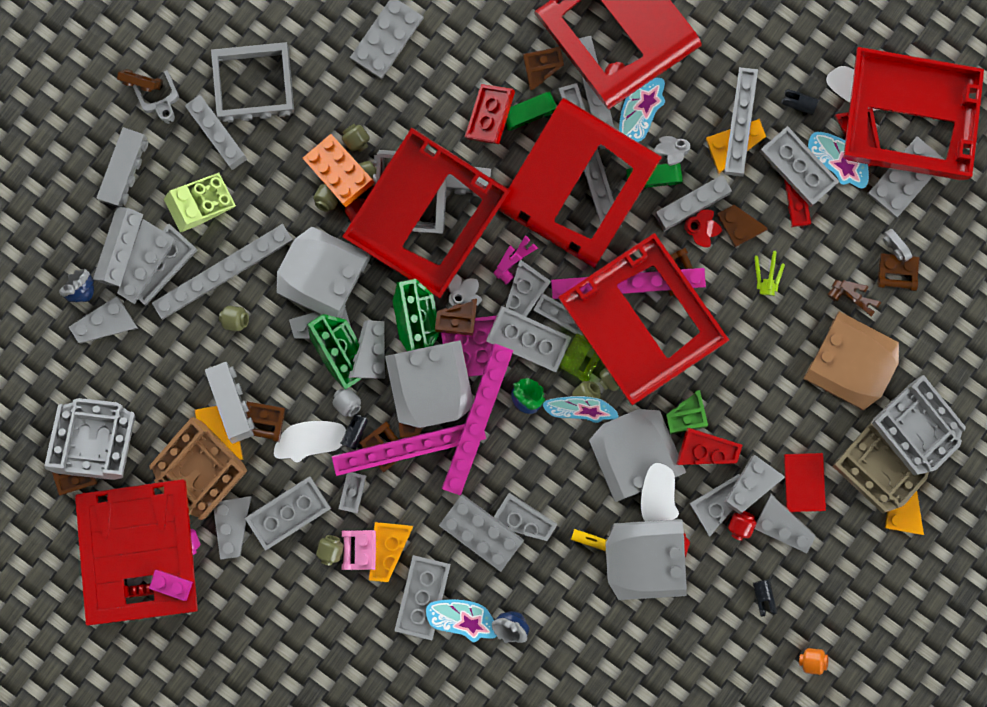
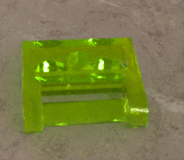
(575, 356)

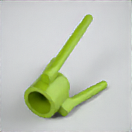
(768, 286)

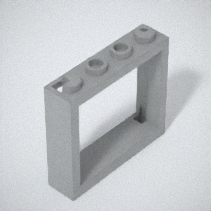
(254, 51)
(439, 226)

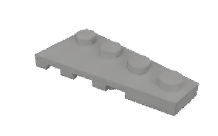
(146, 256)

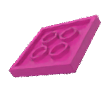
(475, 347)

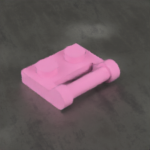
(364, 550)

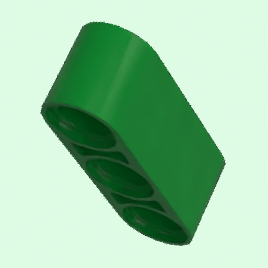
(530, 111)
(663, 175)

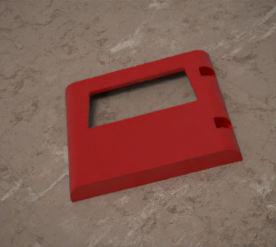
(651, 25)
(917, 89)
(556, 167)
(401, 200)
(620, 335)

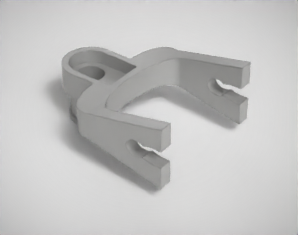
(162, 106)

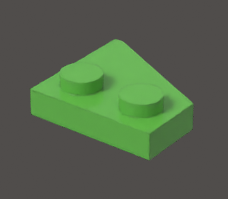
(687, 415)

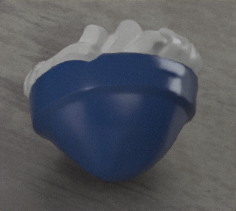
(79, 287)
(511, 627)

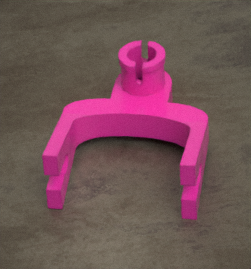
(507, 262)

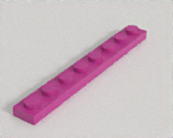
(639, 283)
(477, 419)
(398, 450)

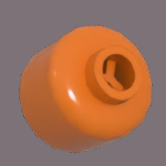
(814, 661)

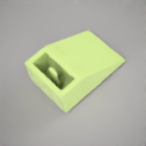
(198, 202)

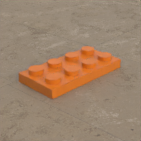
(338, 170)

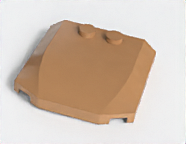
(854, 362)
(204, 464)

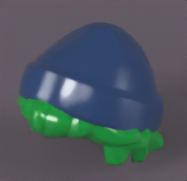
(527, 396)

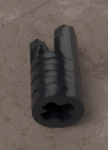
(800, 101)
(354, 432)
(764, 593)

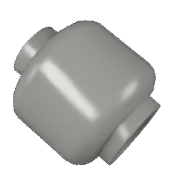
(346, 402)

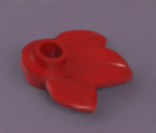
(705, 228)

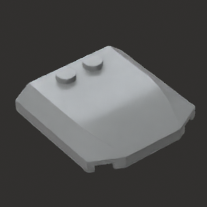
(320, 272)
(430, 384)
(920, 427)
(90, 439)
(629, 448)
(646, 559)

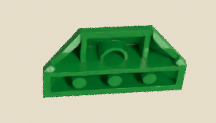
(415, 315)
(336, 346)

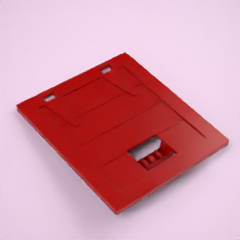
(132, 540)

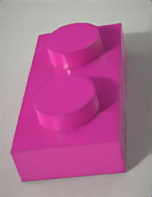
(170, 585)

